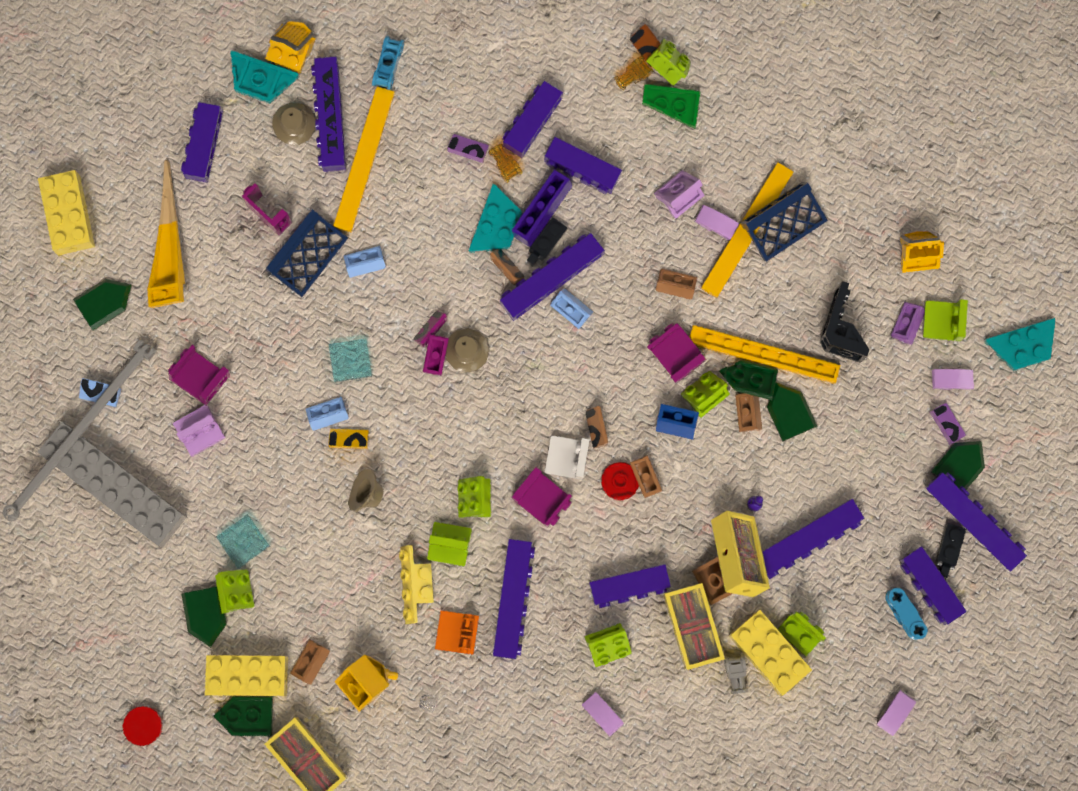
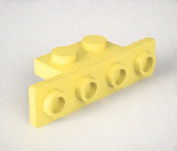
(416, 584)

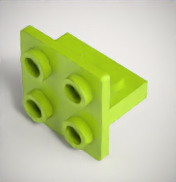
(669, 62)
(706, 393)
(474, 497)
(449, 544)
(234, 590)
(608, 645)

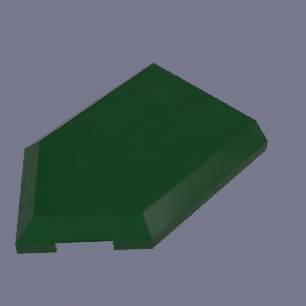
(103, 302)
(751, 378)
(790, 412)
(963, 462)
(204, 614)
(247, 716)

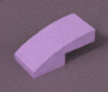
(716, 221)
(952, 379)
(896, 713)
(602, 714)

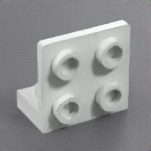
(567, 457)

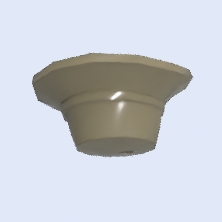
(294, 128)
(469, 356)
(365, 491)

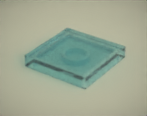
(350, 360)
(243, 541)

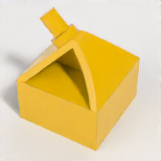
(364, 681)

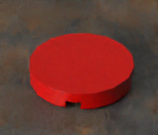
(619, 481)
(142, 726)

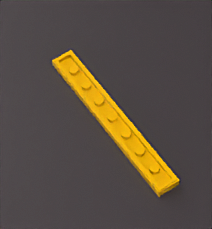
(364, 159)
(741, 240)
(765, 354)

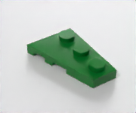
(673, 102)

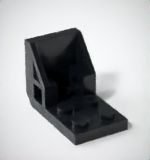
(848, 341)

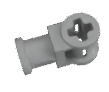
(736, 672)

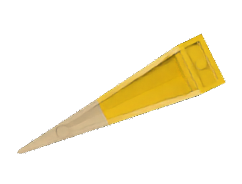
(167, 271)

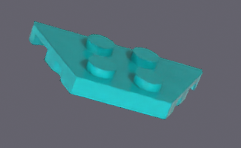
(259, 78)
(496, 223)
(1025, 345)

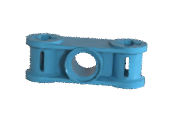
(385, 74)
(906, 614)

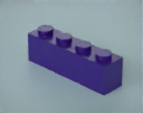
(533, 119)
(202, 142)
(582, 165)
(542, 208)
(629, 585)
(932, 586)

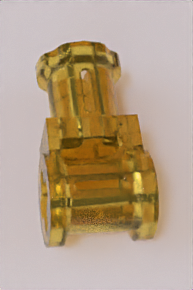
(635, 72)
(506, 164)

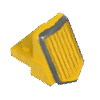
(291, 45)
(920, 251)

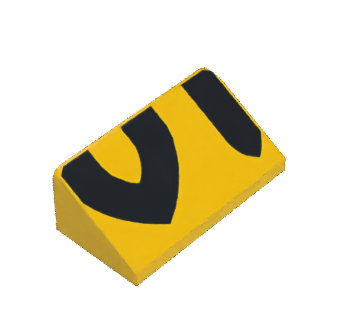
(348, 439)

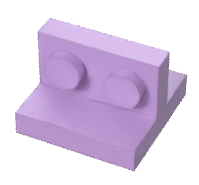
(680, 193)
(198, 430)

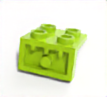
(945, 320)
(801, 633)

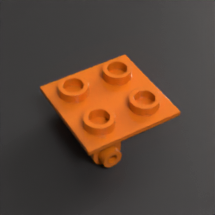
(457, 632)

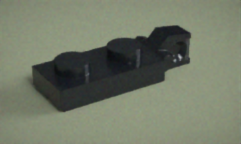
(546, 241)
(950, 548)

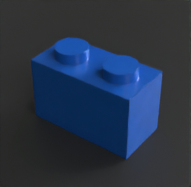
(677, 421)

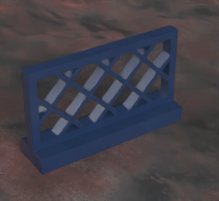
(773, 209)
(294, 242)

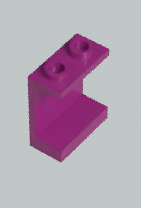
(278, 223)
(676, 352)
(197, 375)
(542, 498)

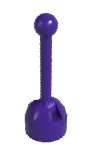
(756, 500)

